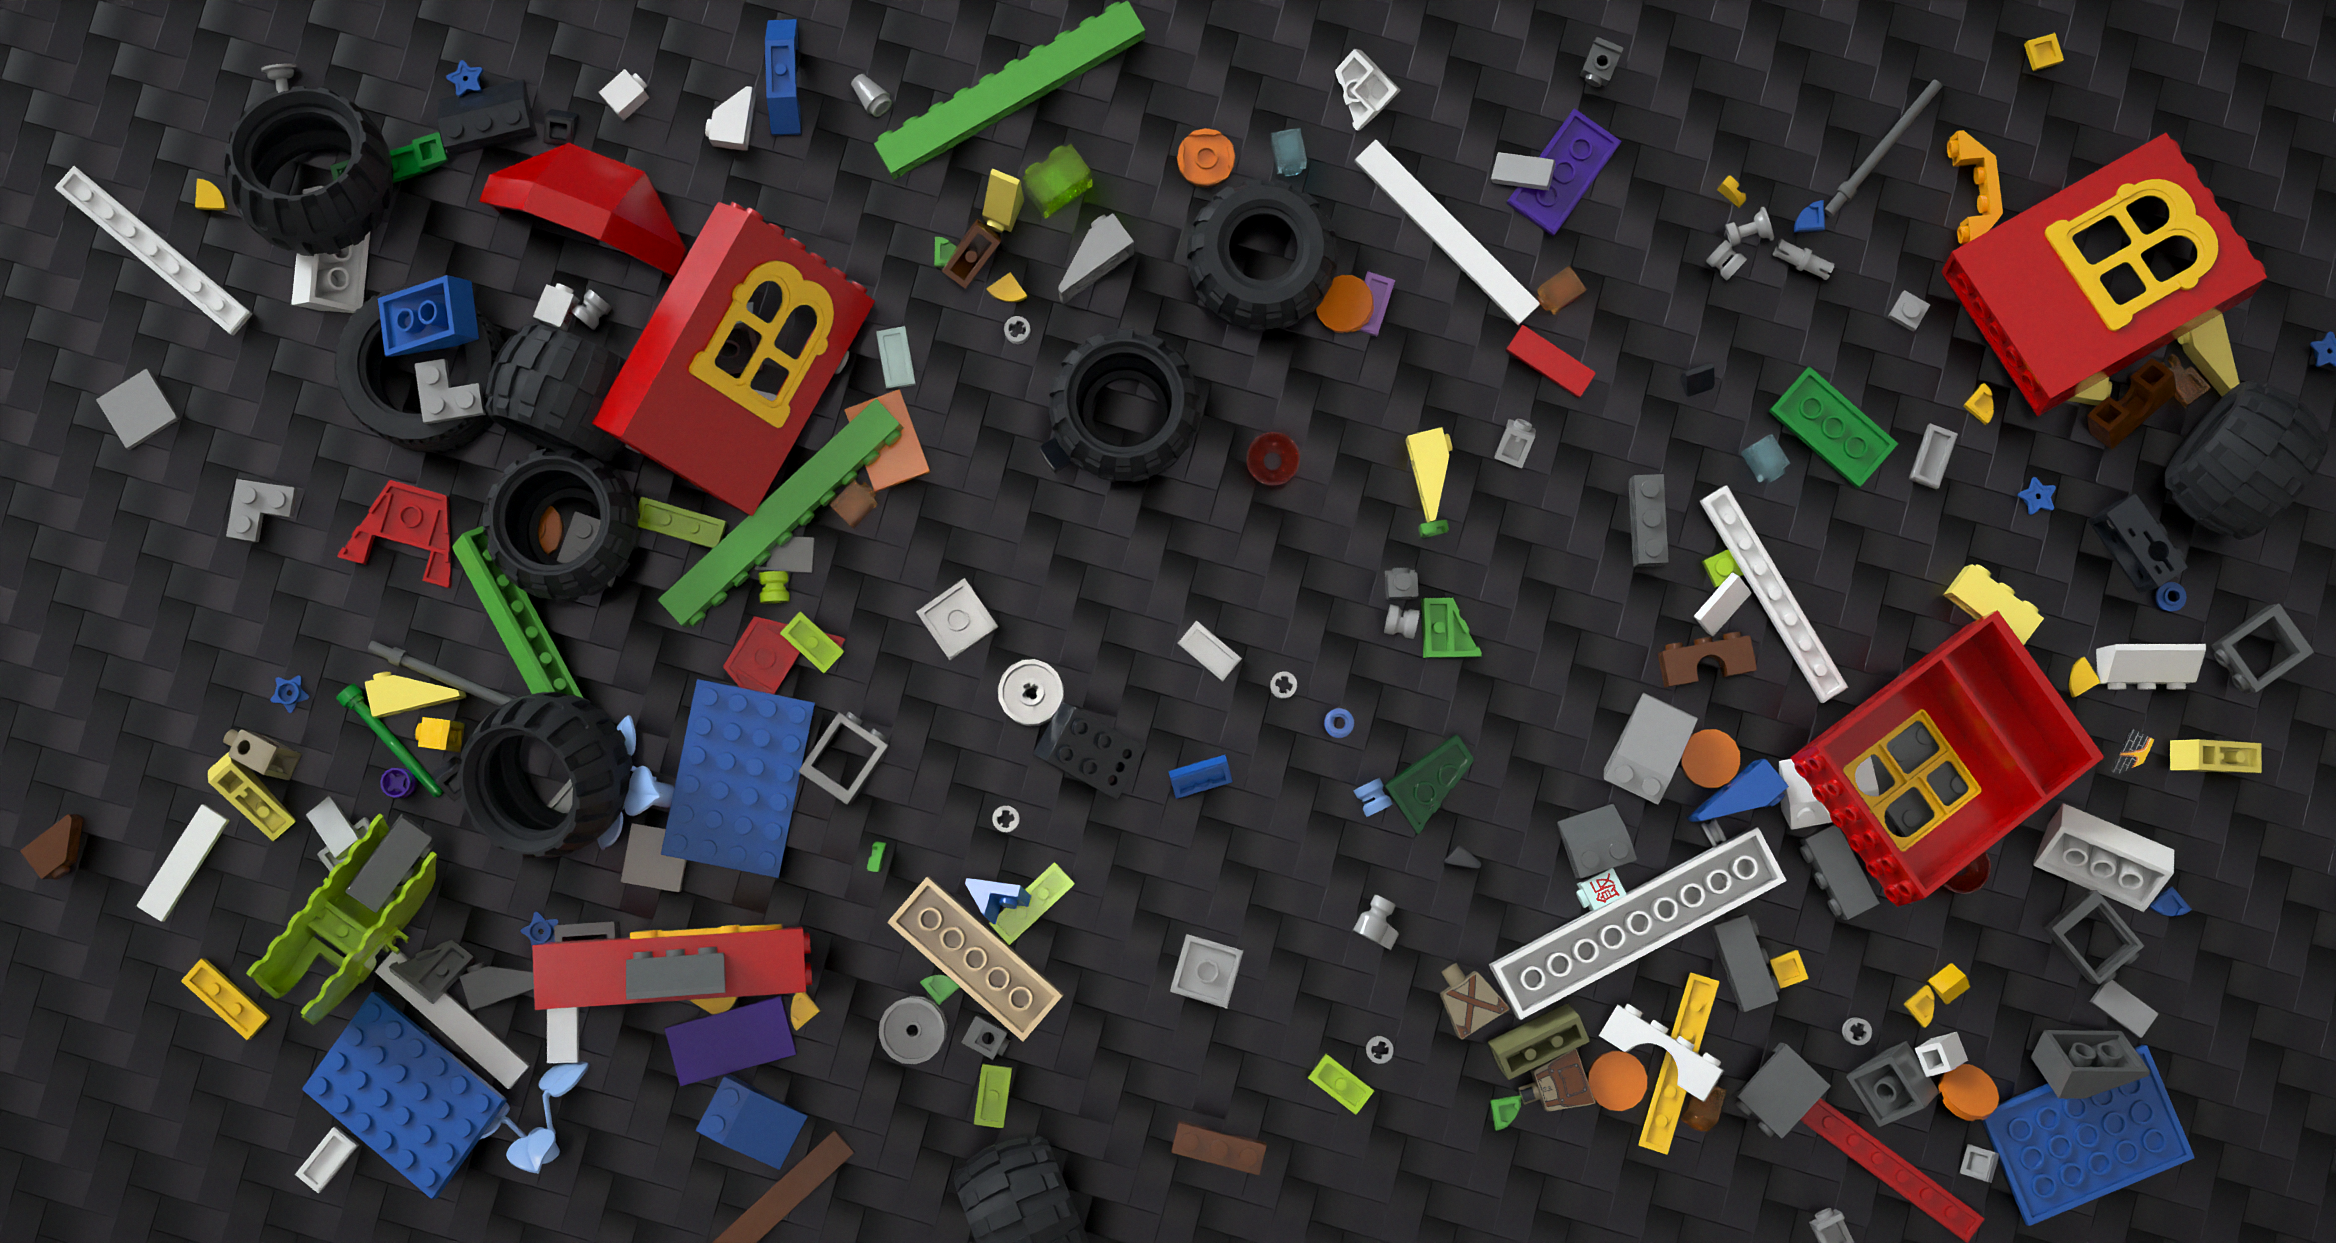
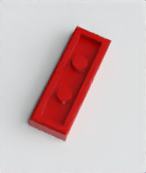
(1550, 361)

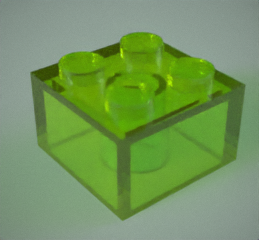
(1057, 180)

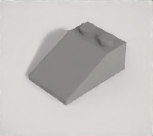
(1101, 251)
(1650, 748)

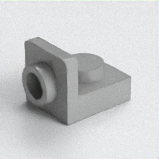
(1516, 442)

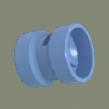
(1371, 790)

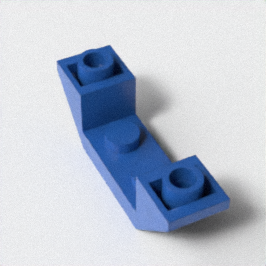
(781, 77)

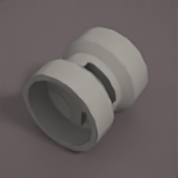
(1721, 254)
(591, 309)
(1401, 621)

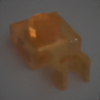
(2188, 382)

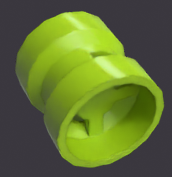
(774, 588)

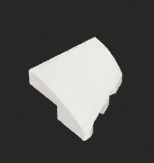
(1364, 87)

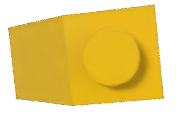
(440, 734)

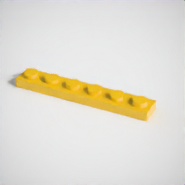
(1668, 1096)

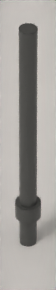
(1848, 189)
(400, 658)

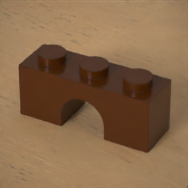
(2148, 391)
(1680, 663)
(1218, 1148)

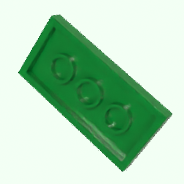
(1833, 427)

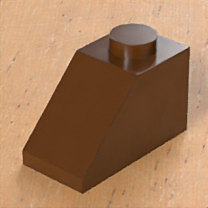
(971, 253)
(55, 848)

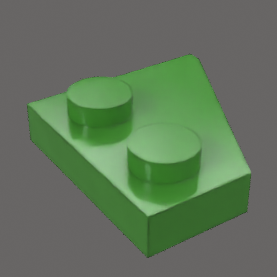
(1445, 631)

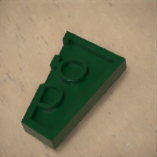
(1428, 781)

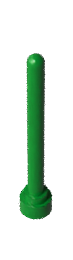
(353, 699)

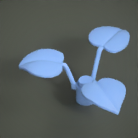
(642, 791)
(540, 1145)

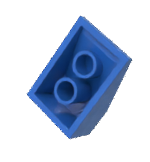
(428, 316)
(1751, 788)
(751, 1122)

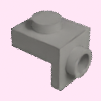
(1830, 1227)

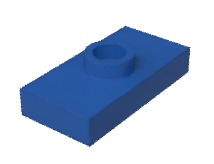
(1200, 776)

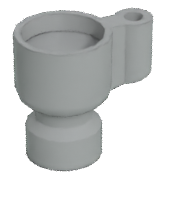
(1373, 923)

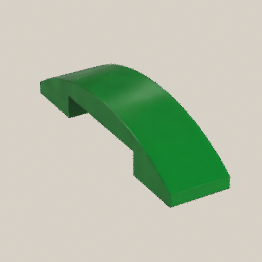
(410, 160)

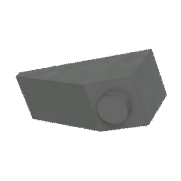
(494, 984)

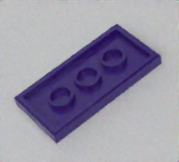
(1580, 154)
(730, 1040)

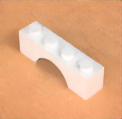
(1695, 1073)

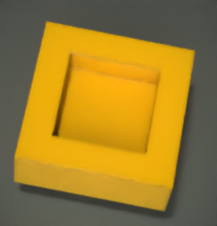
(2044, 52)
(1788, 969)

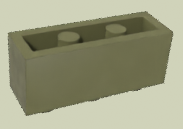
(1538, 1041)

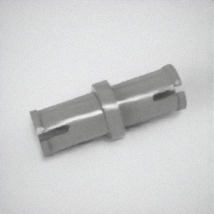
(1803, 259)

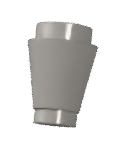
(872, 96)

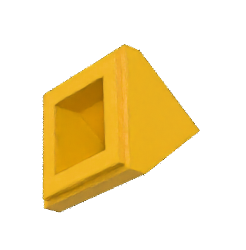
(1949, 983)

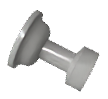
(280, 74)
(1760, 225)

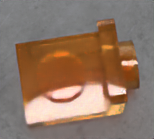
(1705, 1114)

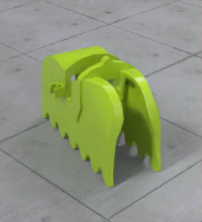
(345, 925)

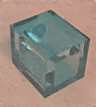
(1288, 152)
(1766, 459)

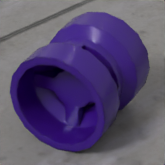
(393, 783)

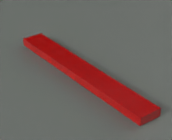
(1892, 1170)

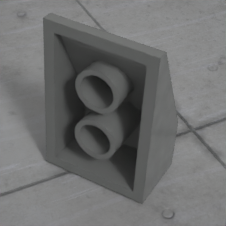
(2087, 1062)

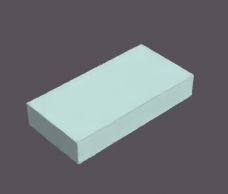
(896, 358)

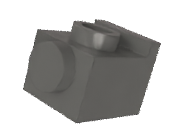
(1606, 52)
(1401, 584)
(975, 1040)

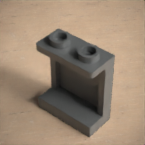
(1781, 1092)

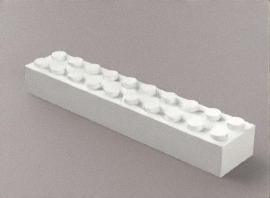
(1637, 922)

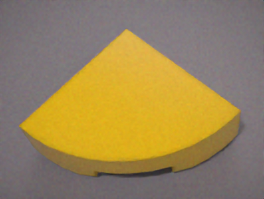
(1729, 190)
(209, 196)
(1007, 289)
(1981, 404)
(2081, 677)
(1922, 1006)
(802, 1009)

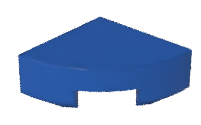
(1811, 218)
(2169, 903)

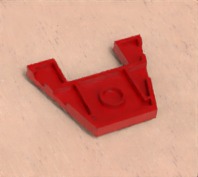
(411, 518)
(764, 656)

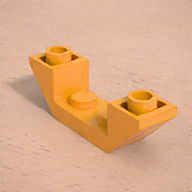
(1968, 151)

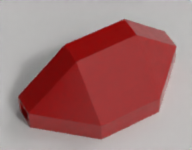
(594, 199)

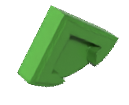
(943, 251)
(1433, 528)
(876, 860)
(940, 987)
(1505, 1110)

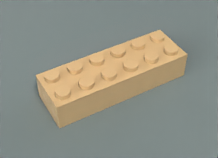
(975, 958)

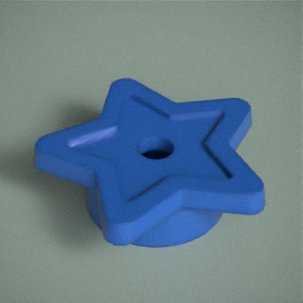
(471, 84)
(2320, 350)
(2030, 499)
(283, 687)
(537, 923)

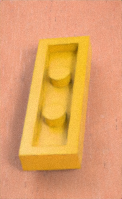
(225, 999)

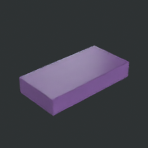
(1381, 289)

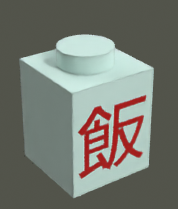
(1600, 890)

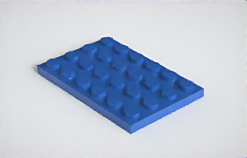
(737, 778)
(404, 1095)
(2082, 1149)

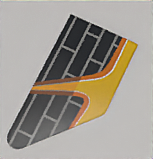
(2133, 752)

